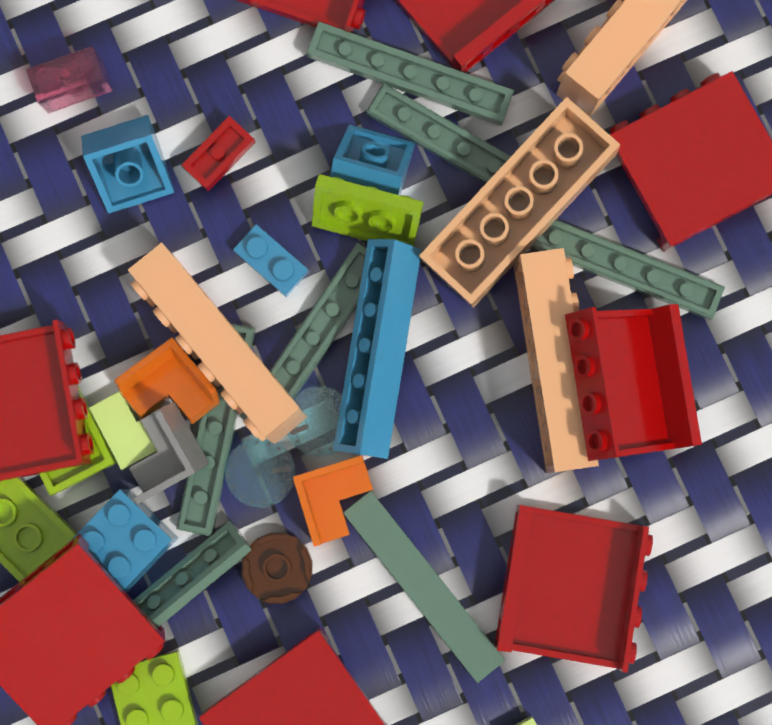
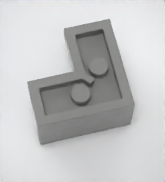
(176, 455)

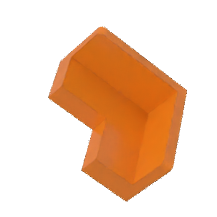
(165, 376)
(321, 496)

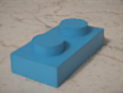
(271, 260)

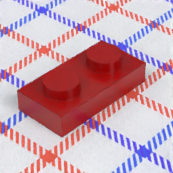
(218, 153)

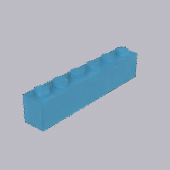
(377, 348)

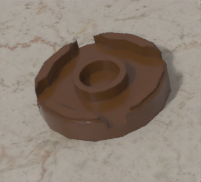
(277, 568)

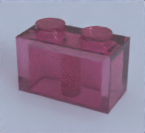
(69, 80)

